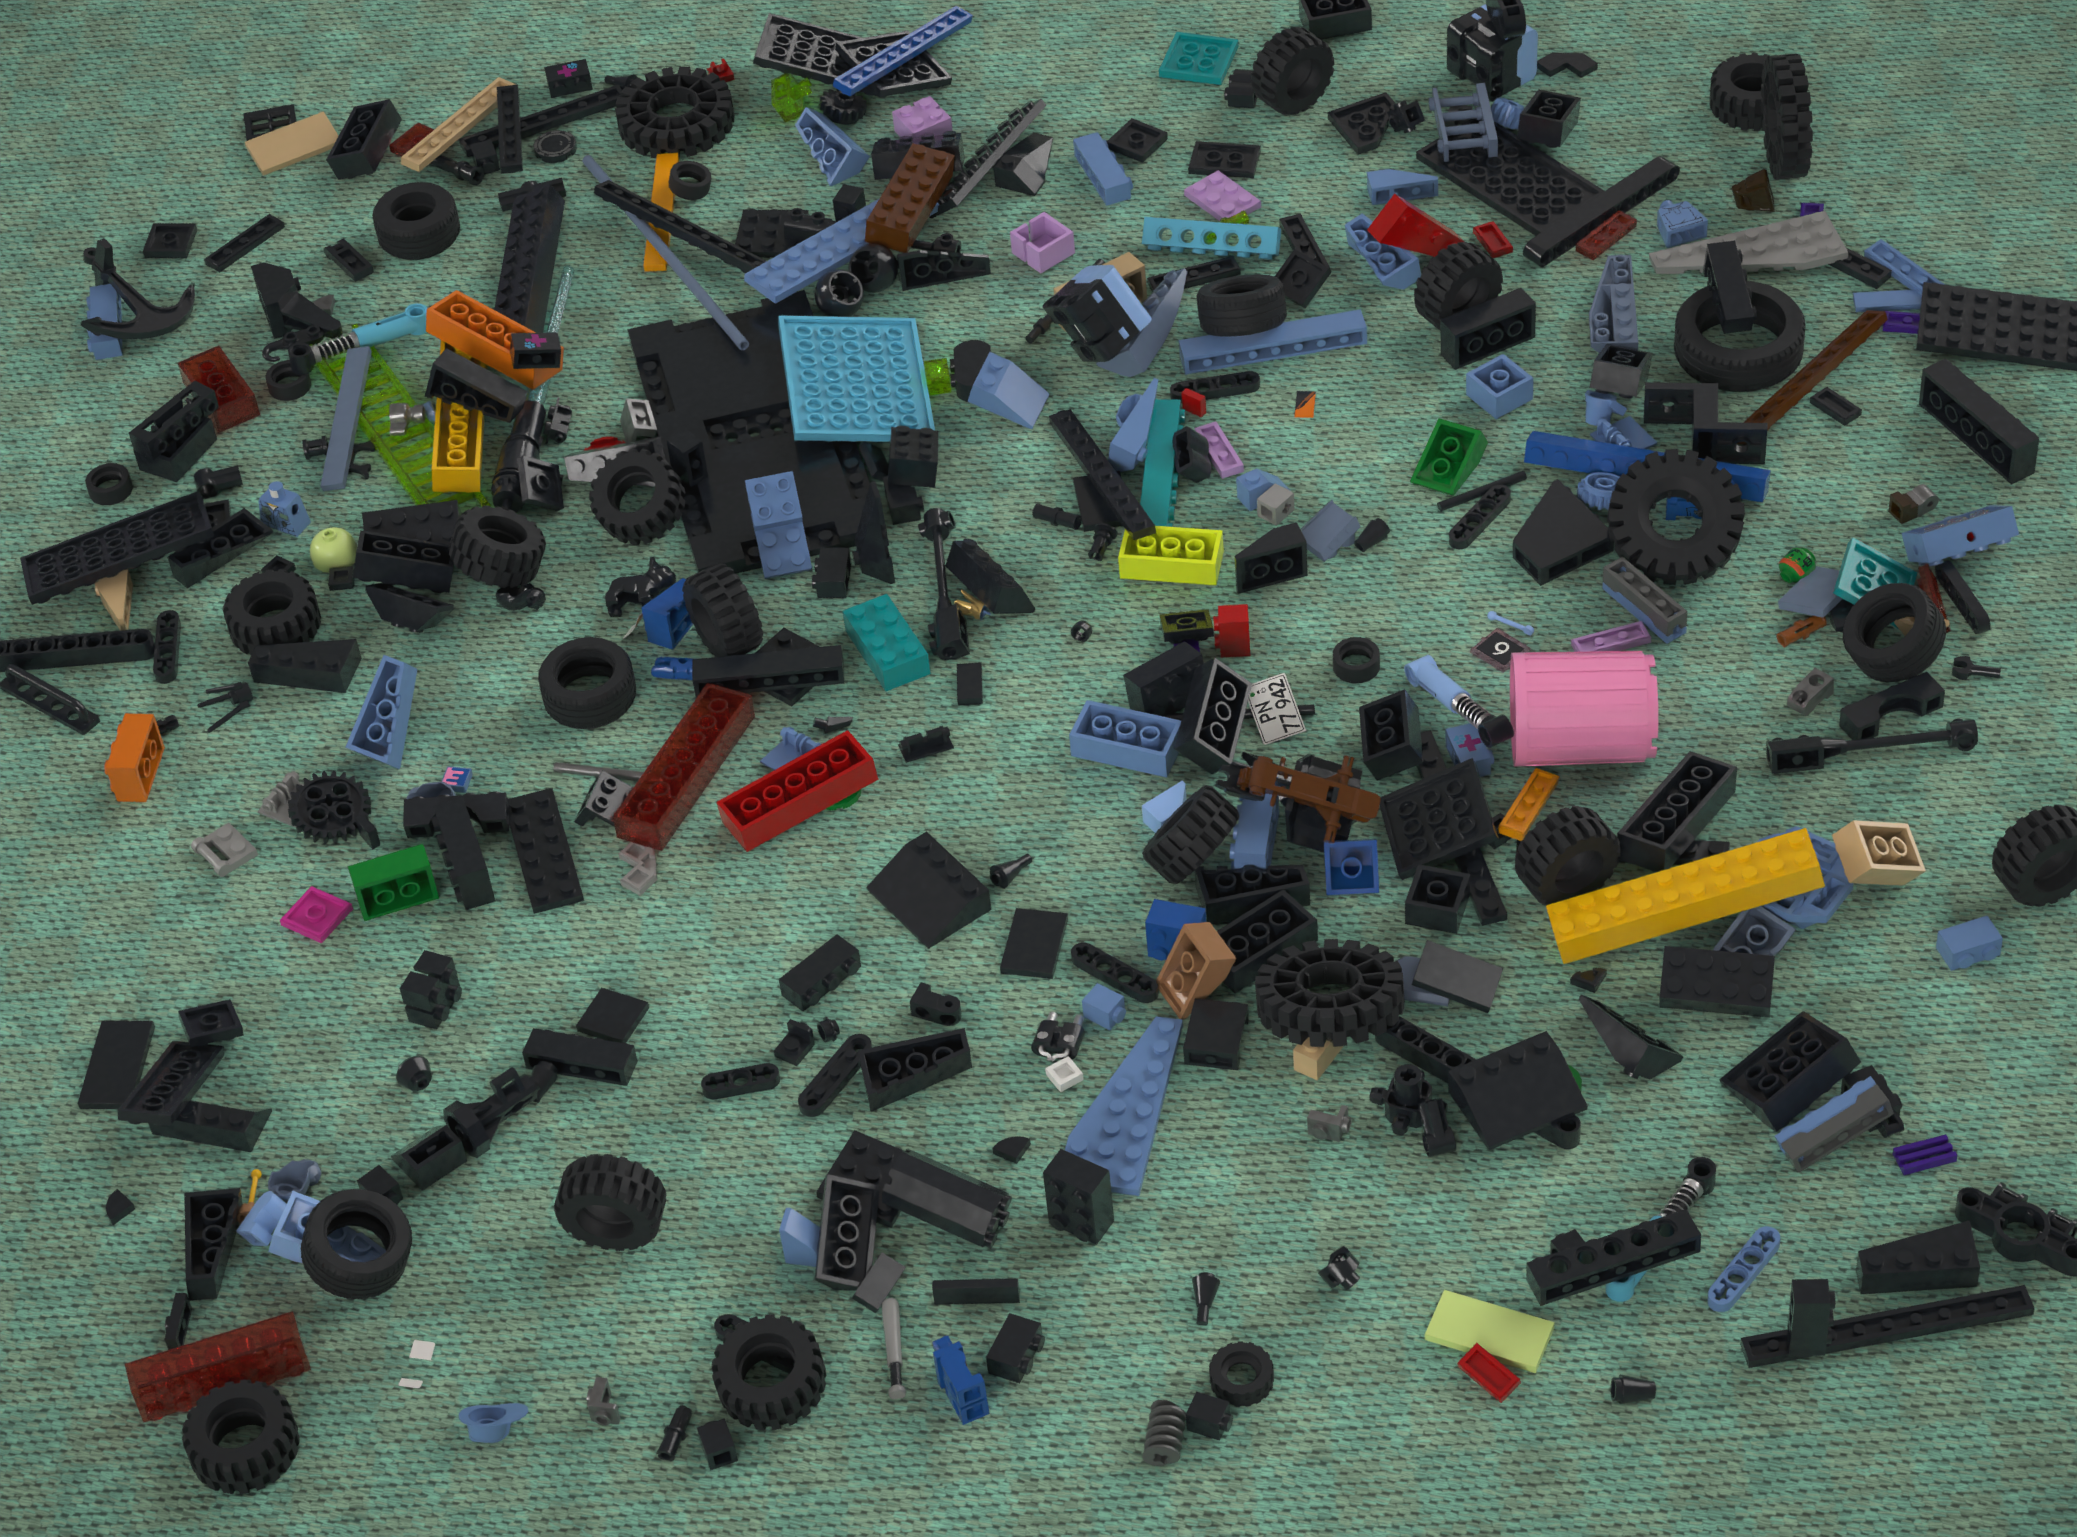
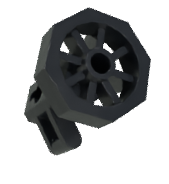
(478, 1122)

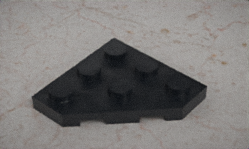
(1363, 122)

